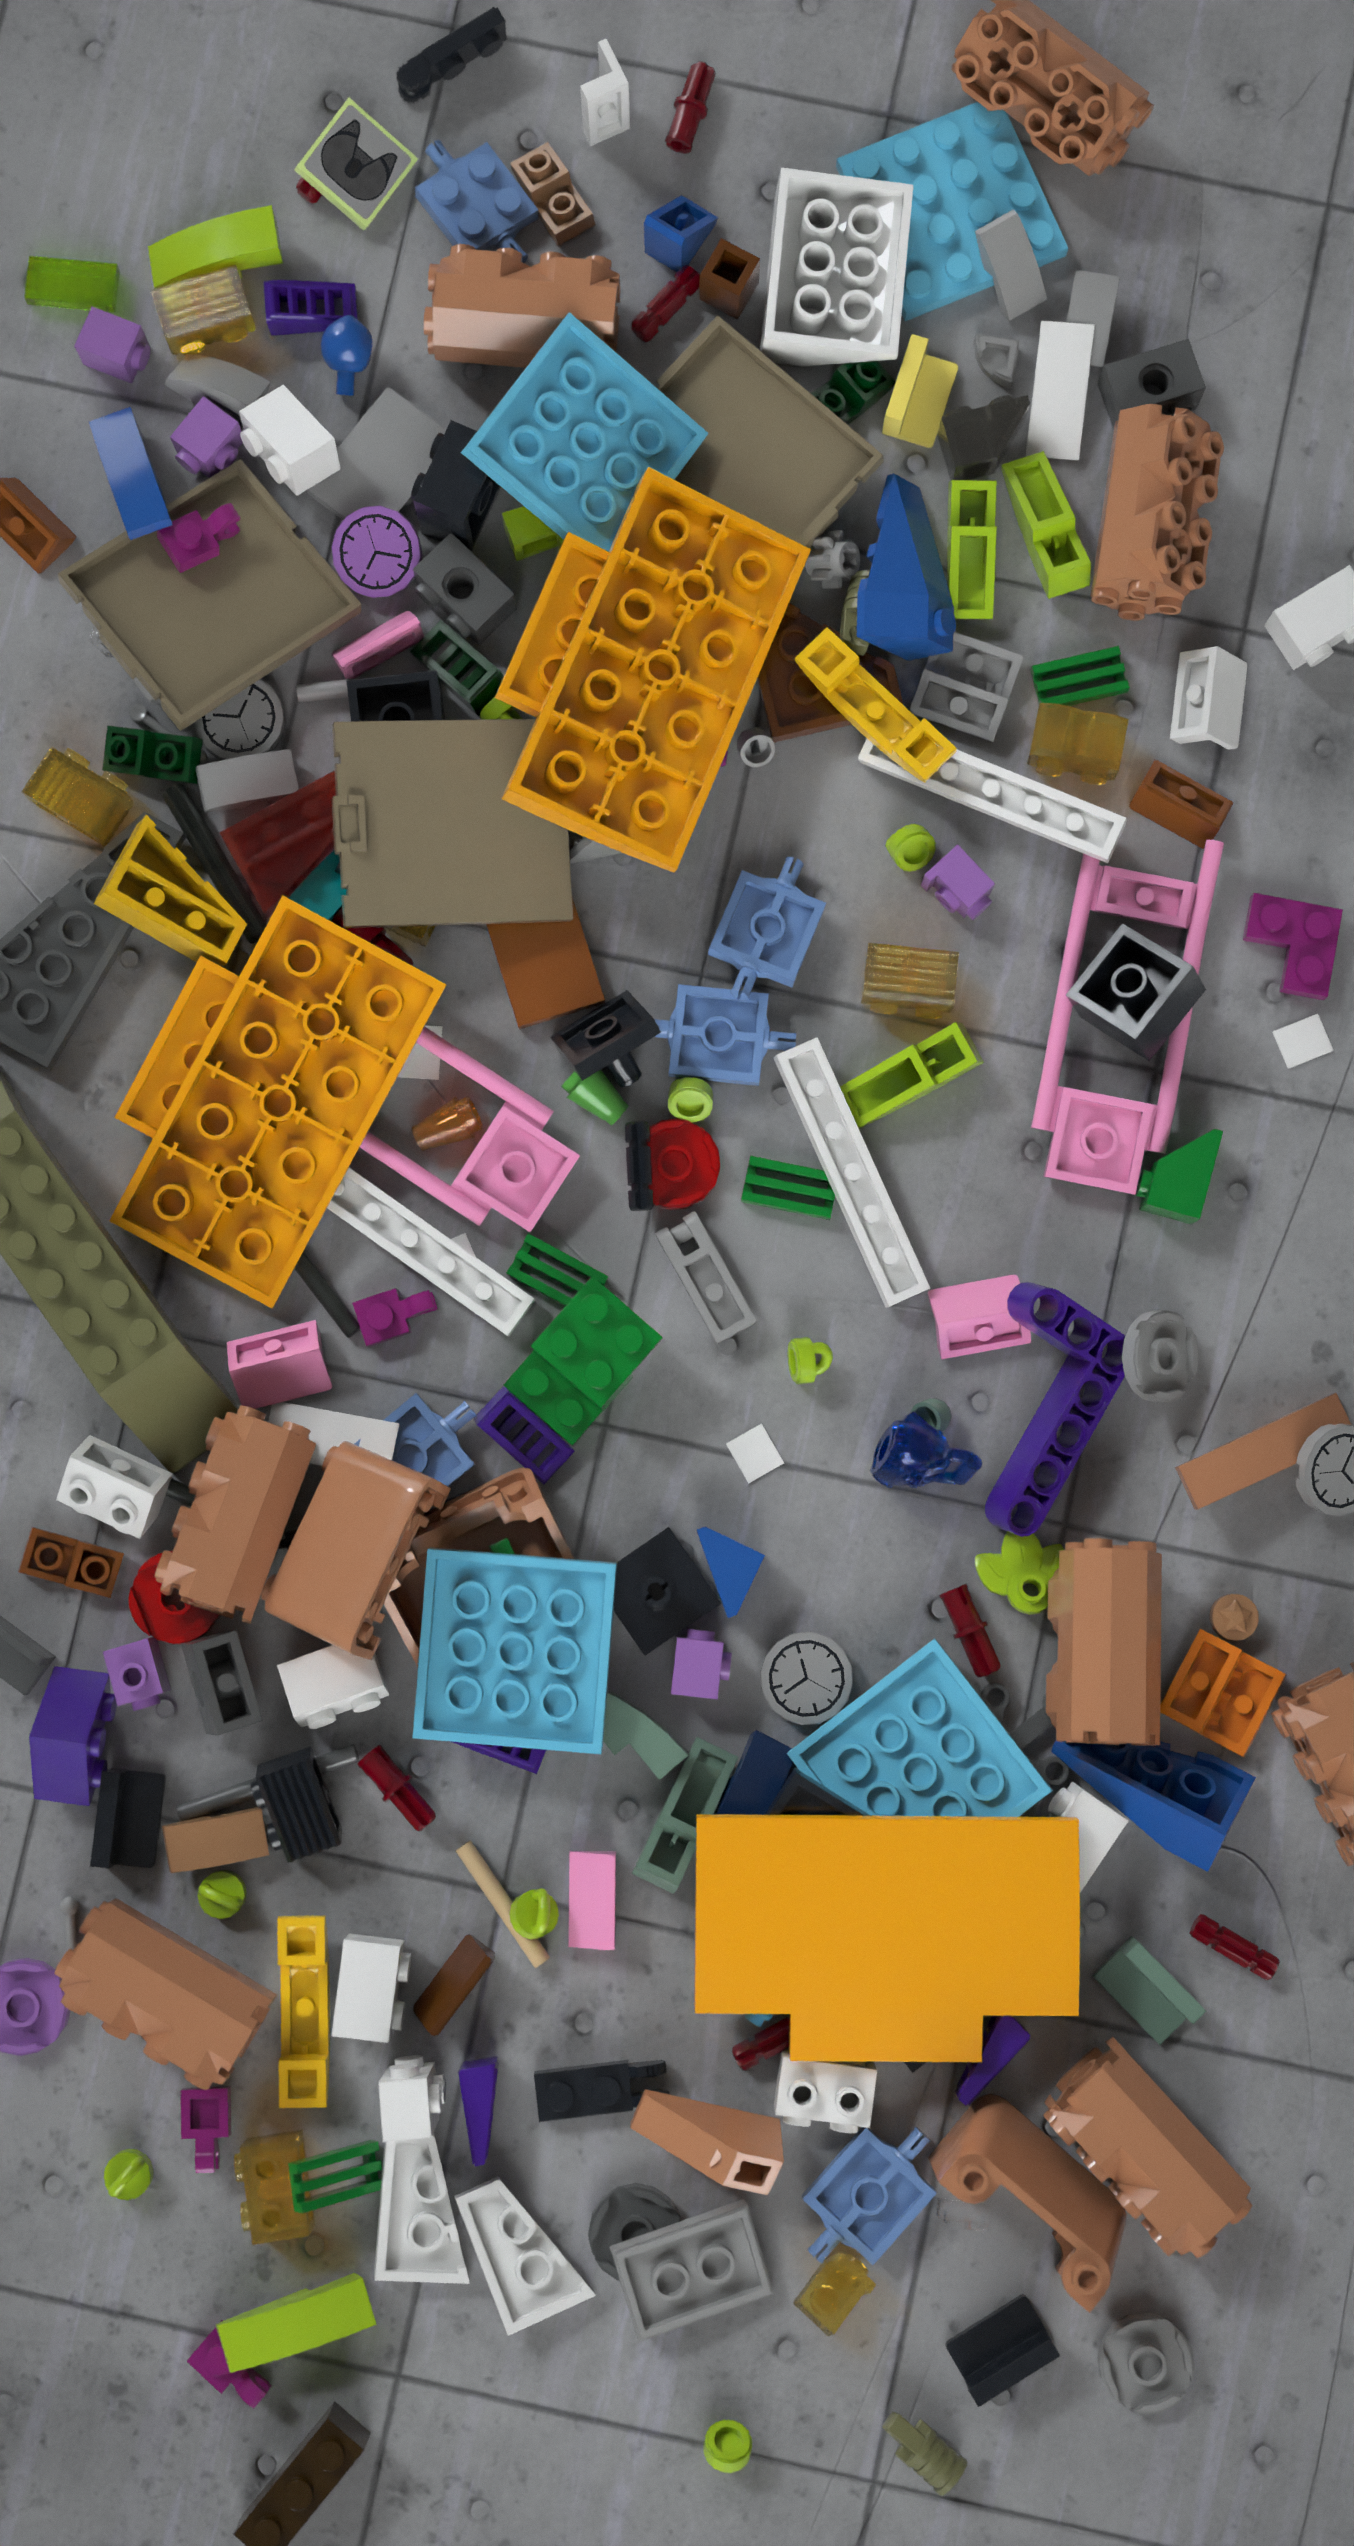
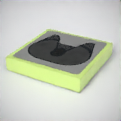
(356, 164)

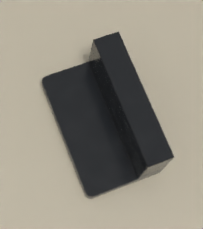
(128, 1818)
(1002, 2349)

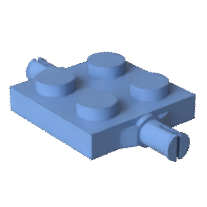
(476, 199)
(767, 928)
(720, 1035)
(430, 1441)
(868, 2194)

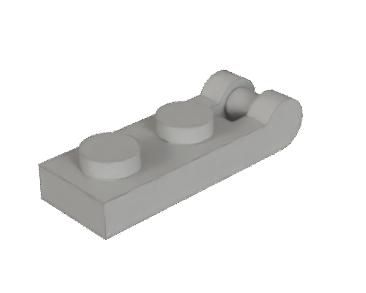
(706, 1279)

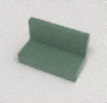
(1147, 1991)

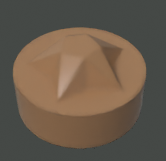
(1234, 1617)

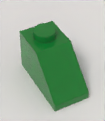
(1180, 1180)

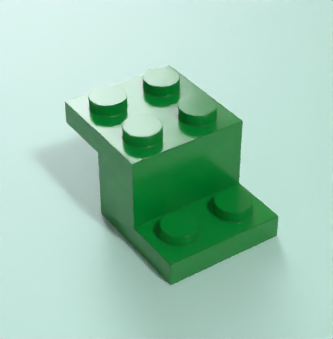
(582, 1360)

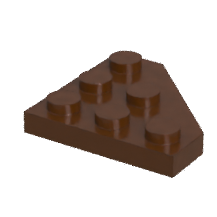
(789, 697)

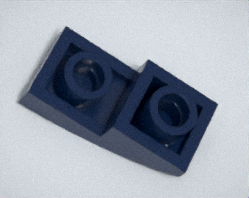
(757, 1777)

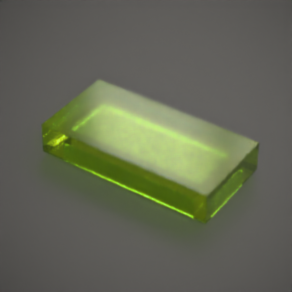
(71, 283)

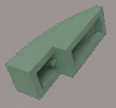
(633, 1726)
(674, 1832)

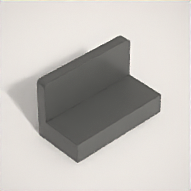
(21, 1658)

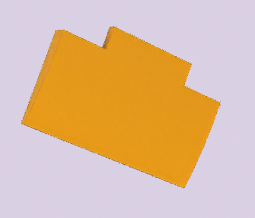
(645, 667)
(267, 1096)
(887, 1928)

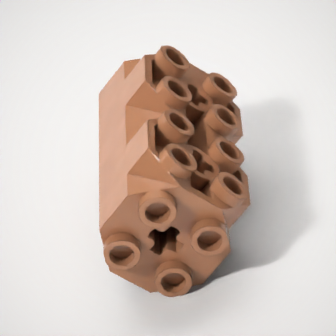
(1052, 84)
(503, 311)
(1150, 528)
(237, 1513)
(1108, 1643)
(1323, 1733)
(164, 1990)
(1148, 2150)

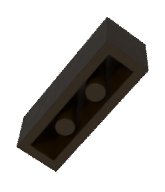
(304, 2480)

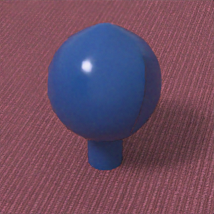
(346, 349)

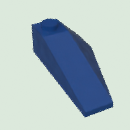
(906, 596)
(1170, 1795)

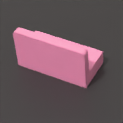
(976, 1317)
(278, 1365)

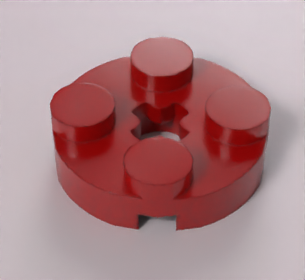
(164, 1621)

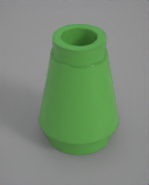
(596, 1096)

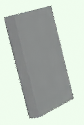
(380, 458)
(691, 2270)

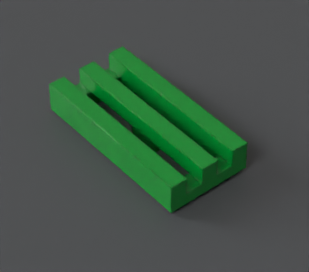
(1080, 661)
(782, 1204)
(523, 1257)
(368, 2168)

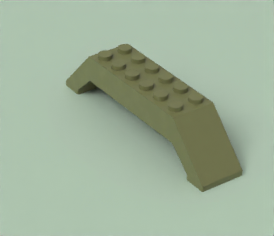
(100, 1300)

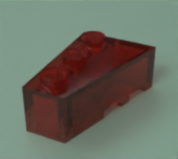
(284, 841)

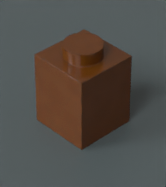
(729, 278)

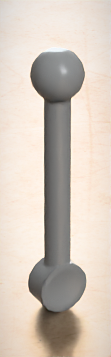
(140, 715)
(68, 1907)

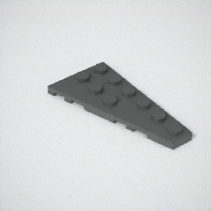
(62, 956)

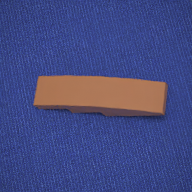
(1256, 1453)

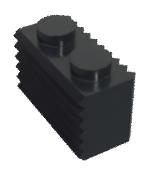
(298, 1805)

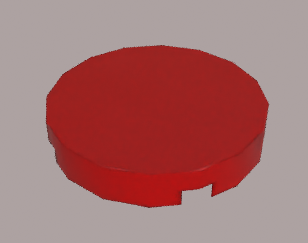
(682, 1164)

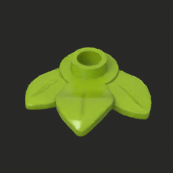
(1020, 1563)

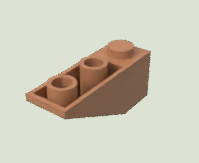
(719, 2141)

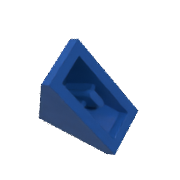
(677, 232)
(731, 1567)

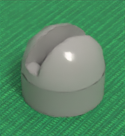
(764, 743)

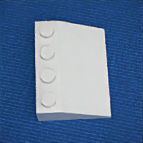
(835, 269)

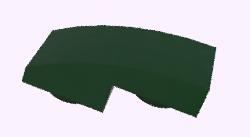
(854, 389)
(152, 754)

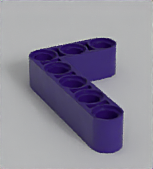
(1059, 1406)

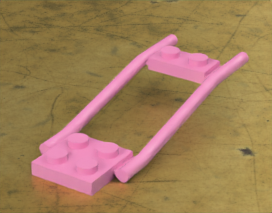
(1096, 1135)
(512, 1166)

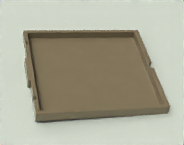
(768, 440)
(223, 622)
(429, 830)

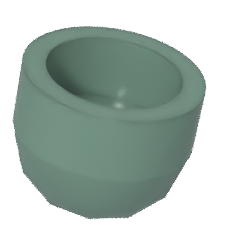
(934, 1413)

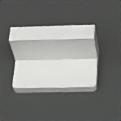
(605, 99)
(1208, 697)

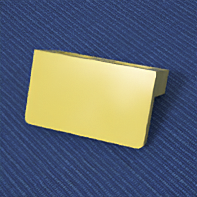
(919, 395)

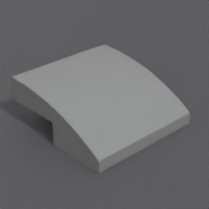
(967, 686)

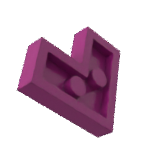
(1307, 934)

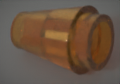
(448, 1124)

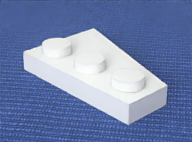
(416, 2218)
(517, 2257)

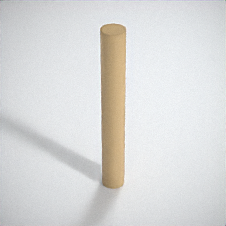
(499, 1899)

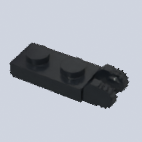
(450, 55)
(591, 2088)

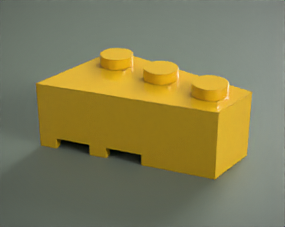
(168, 899)

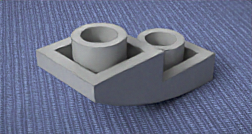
(1012, 264)
(1094, 303)
(216, 380)
(246, 780)

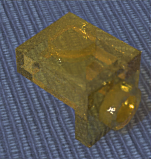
(834, 2291)

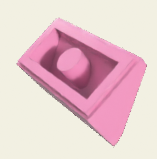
(378, 645)
(592, 1899)

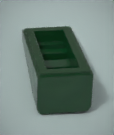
(479, 686)

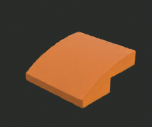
(1222, 1693)

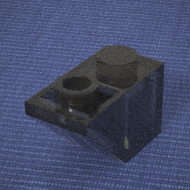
(980, 437)

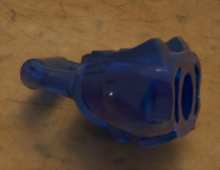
(918, 1455)

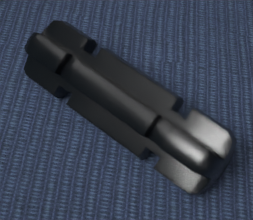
(639, 1166)

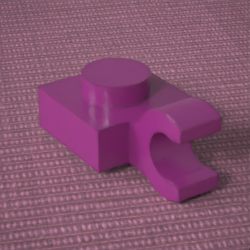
(194, 540)
(387, 1316)
(206, 2118)
(212, 2365)

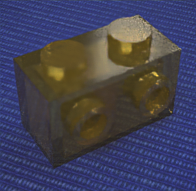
(266, 2179)

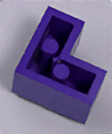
(70, 1736)

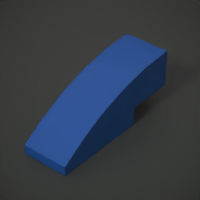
(130, 473)

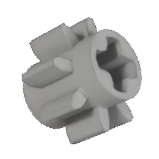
(833, 559)

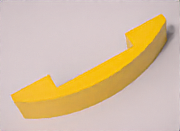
(872, 708)
(304, 2011)

